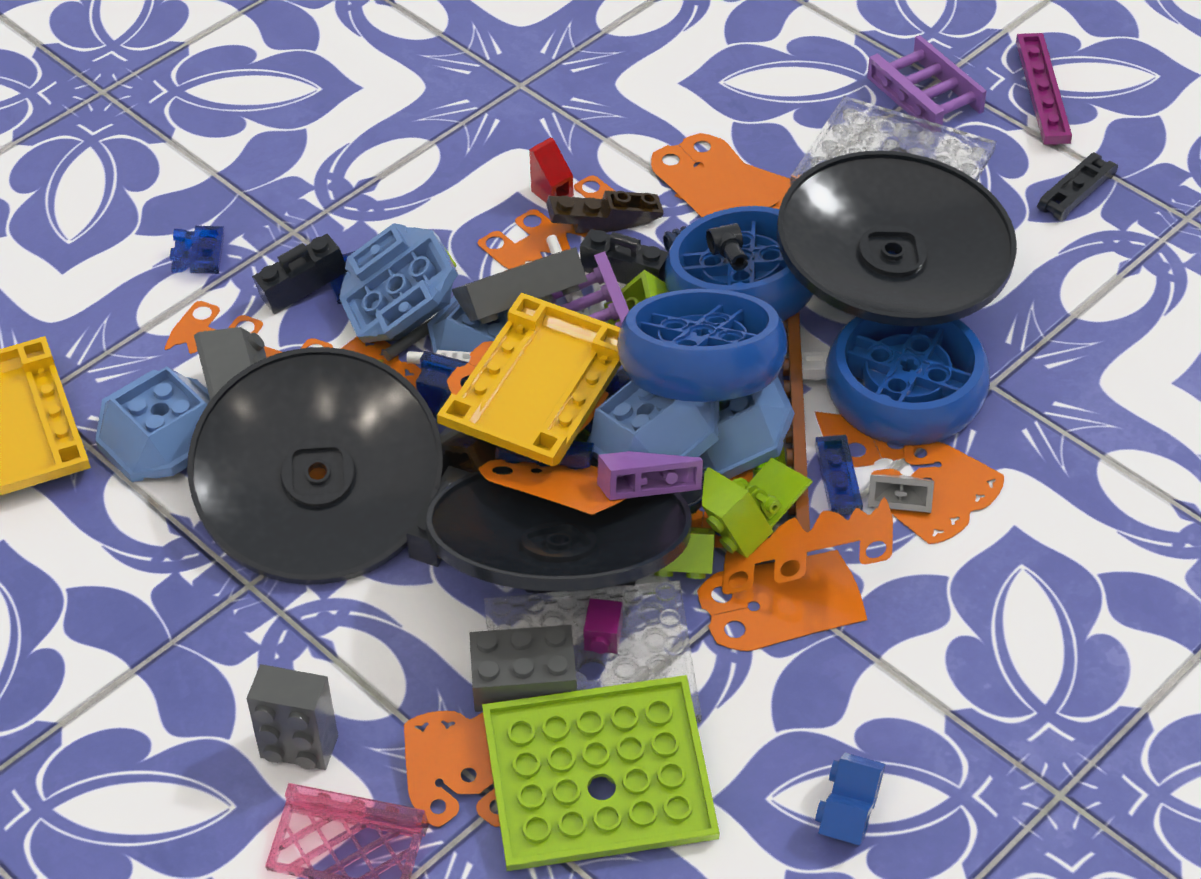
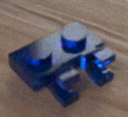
(205, 252)

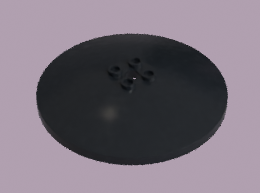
(942, 224)
(303, 414)
(549, 546)

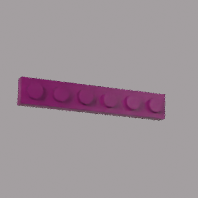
(1043, 89)

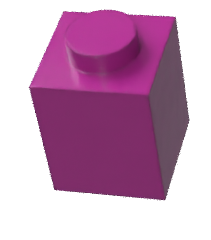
(603, 626)

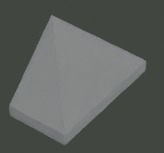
(901, 492)

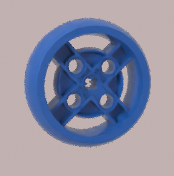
(766, 275)
(702, 345)
(908, 379)

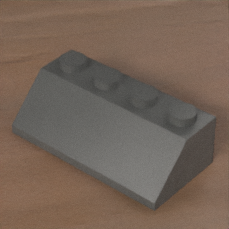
(537, 278)
(226, 354)

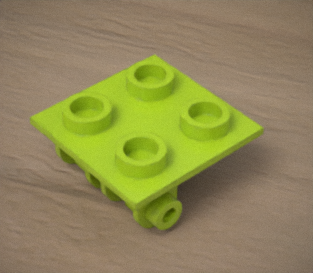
(775, 489)

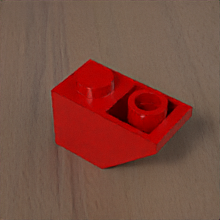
(549, 171)

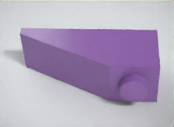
(647, 474)

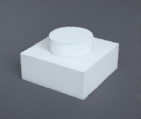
(814, 365)

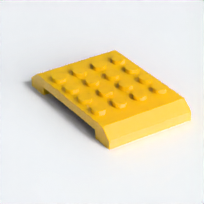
(536, 381)
(35, 420)

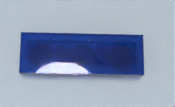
(838, 474)

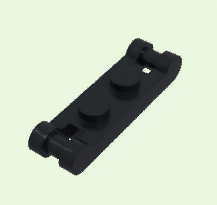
(1077, 186)

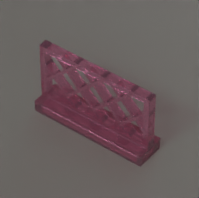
(348, 810)

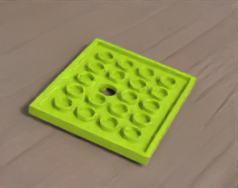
(557, 743)

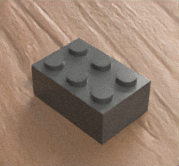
(521, 663)
(292, 717)

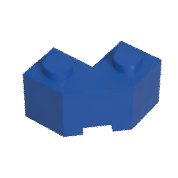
(852, 798)

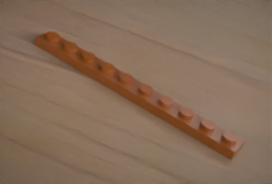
(796, 436)

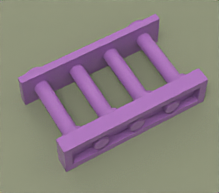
(919, 102)
(610, 292)

